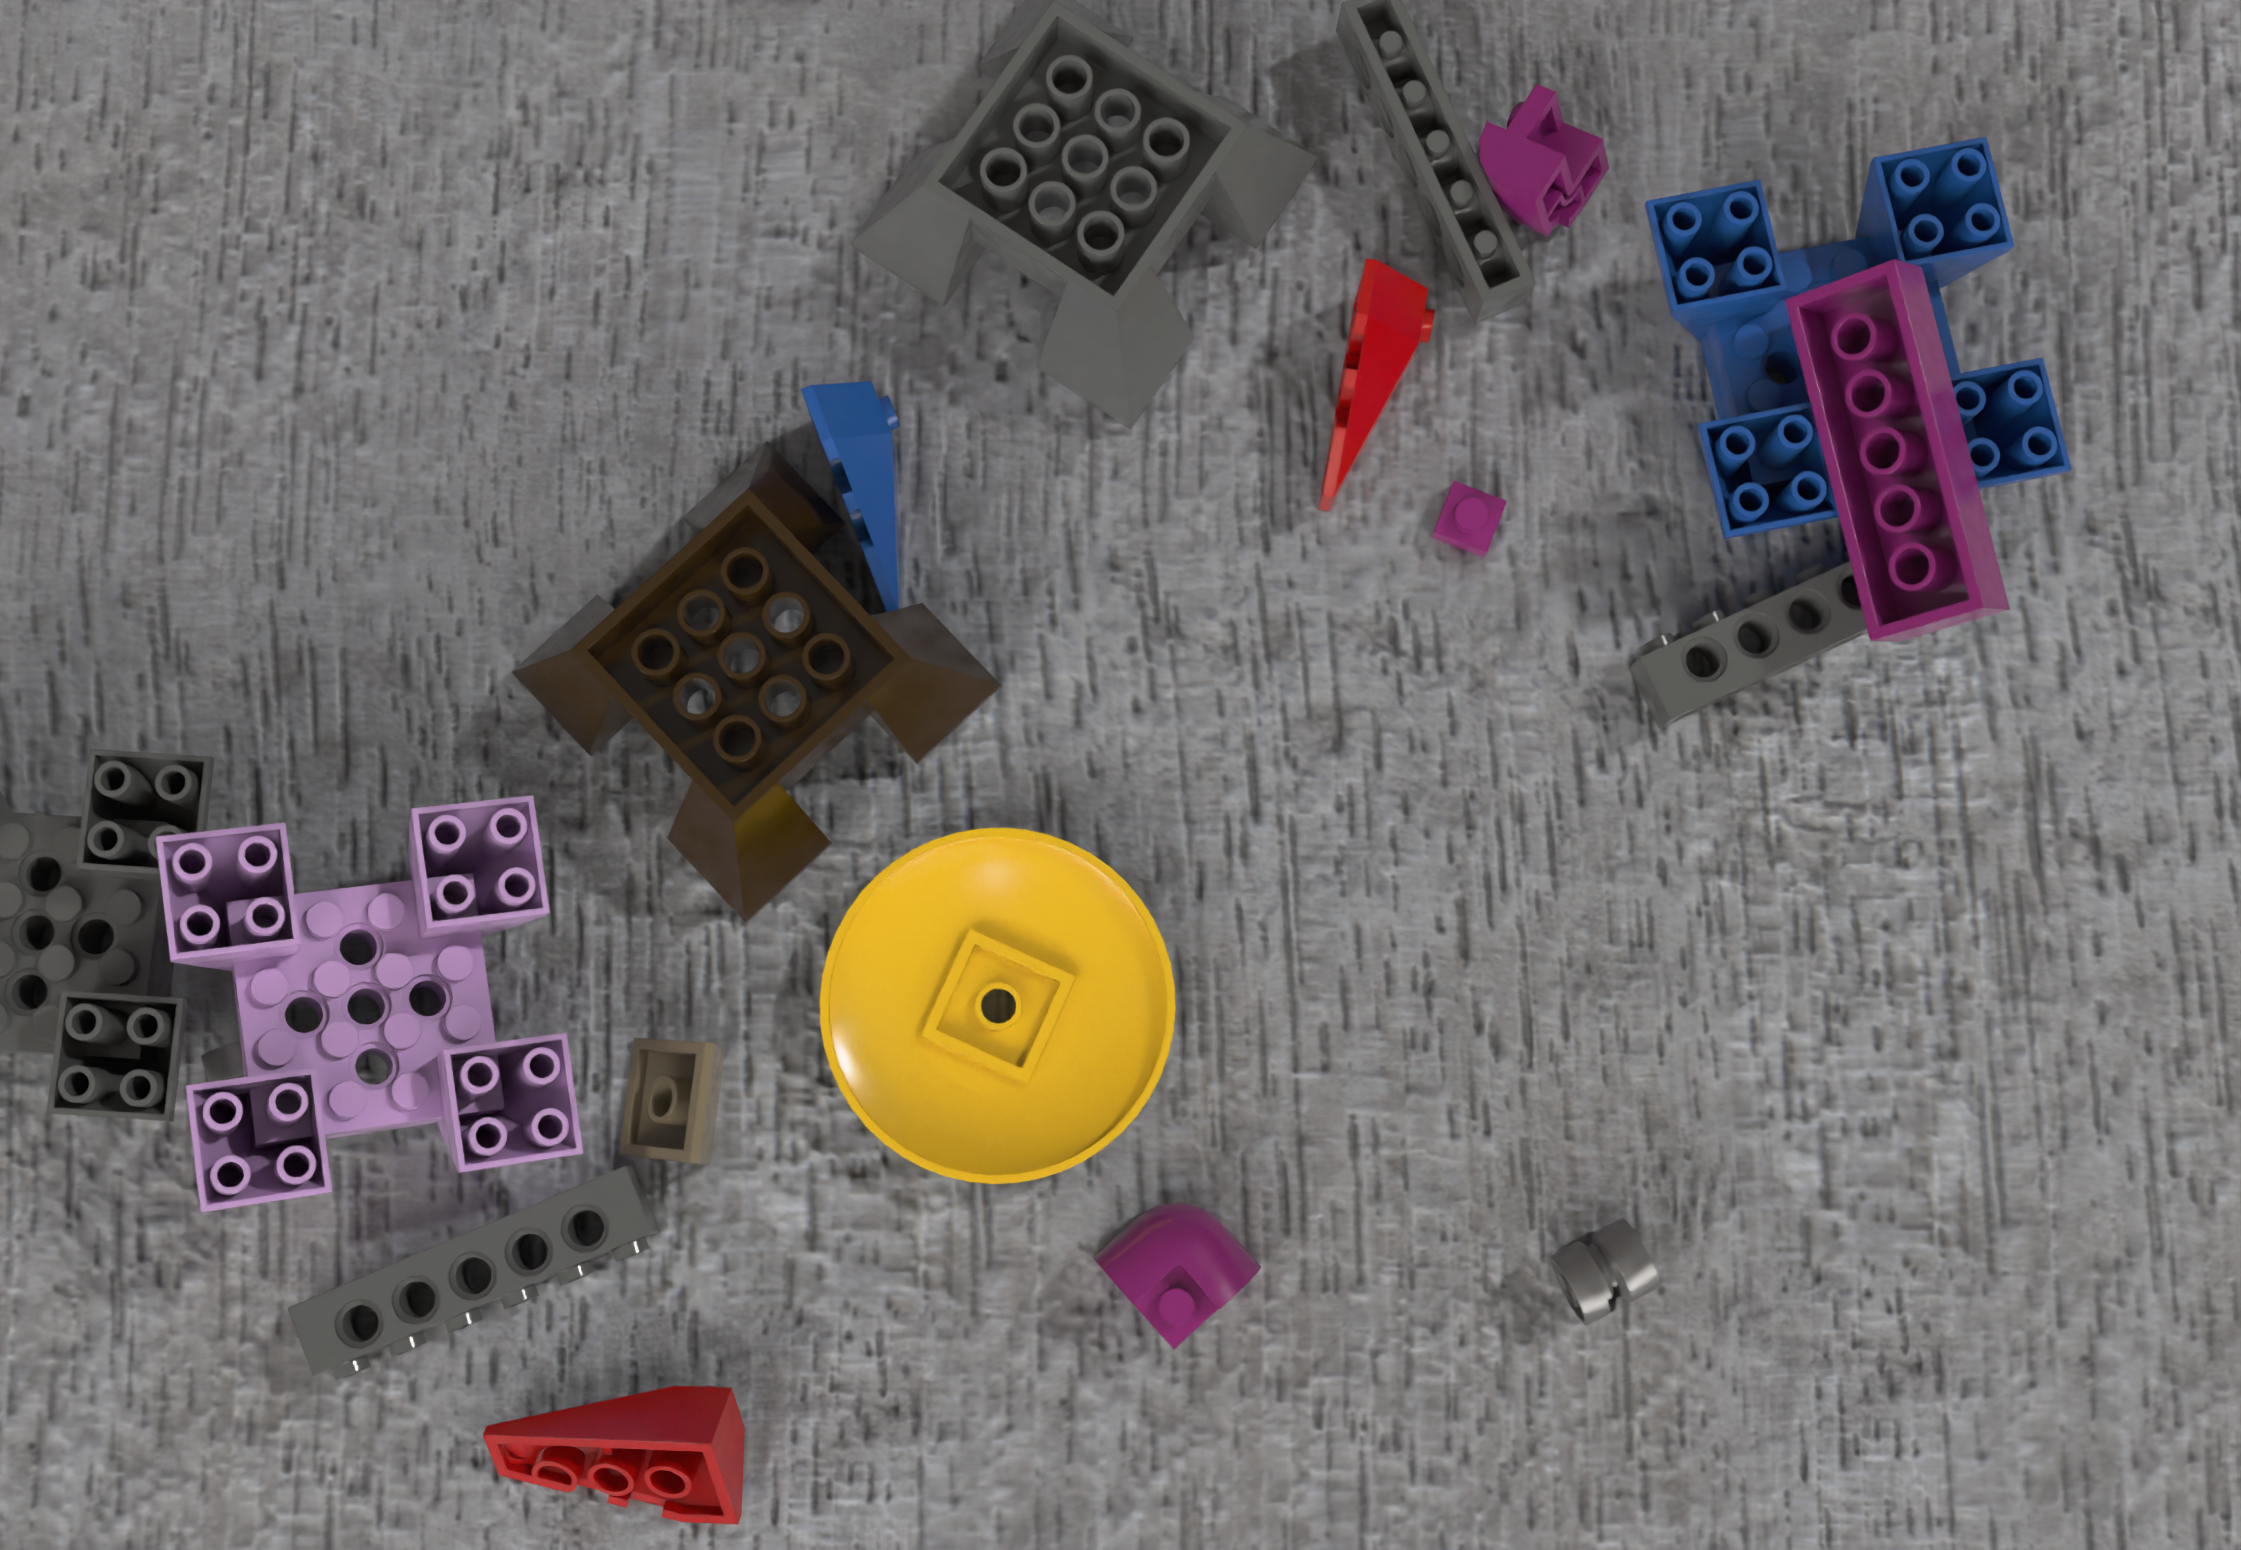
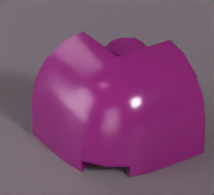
(1541, 164)
(1177, 1267)

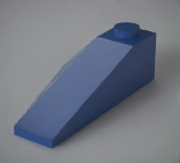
(862, 457)

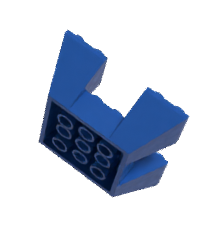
(1730, 292)

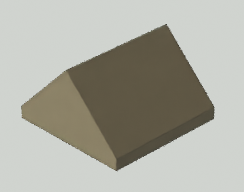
(672, 1100)

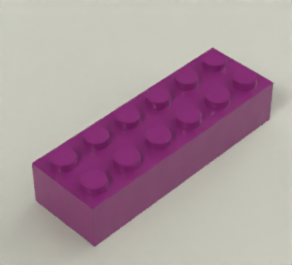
(1896, 453)

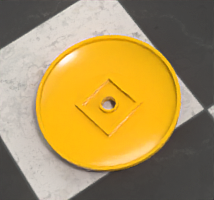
(911, 986)

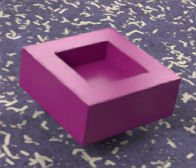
(1469, 519)

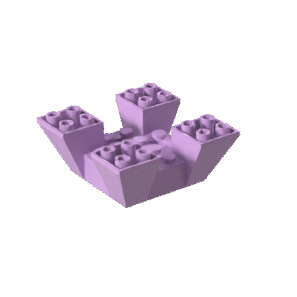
(237, 912)

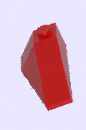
(1381, 344)
(652, 1446)

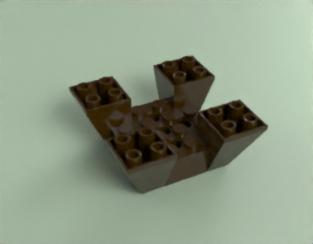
(742, 759)

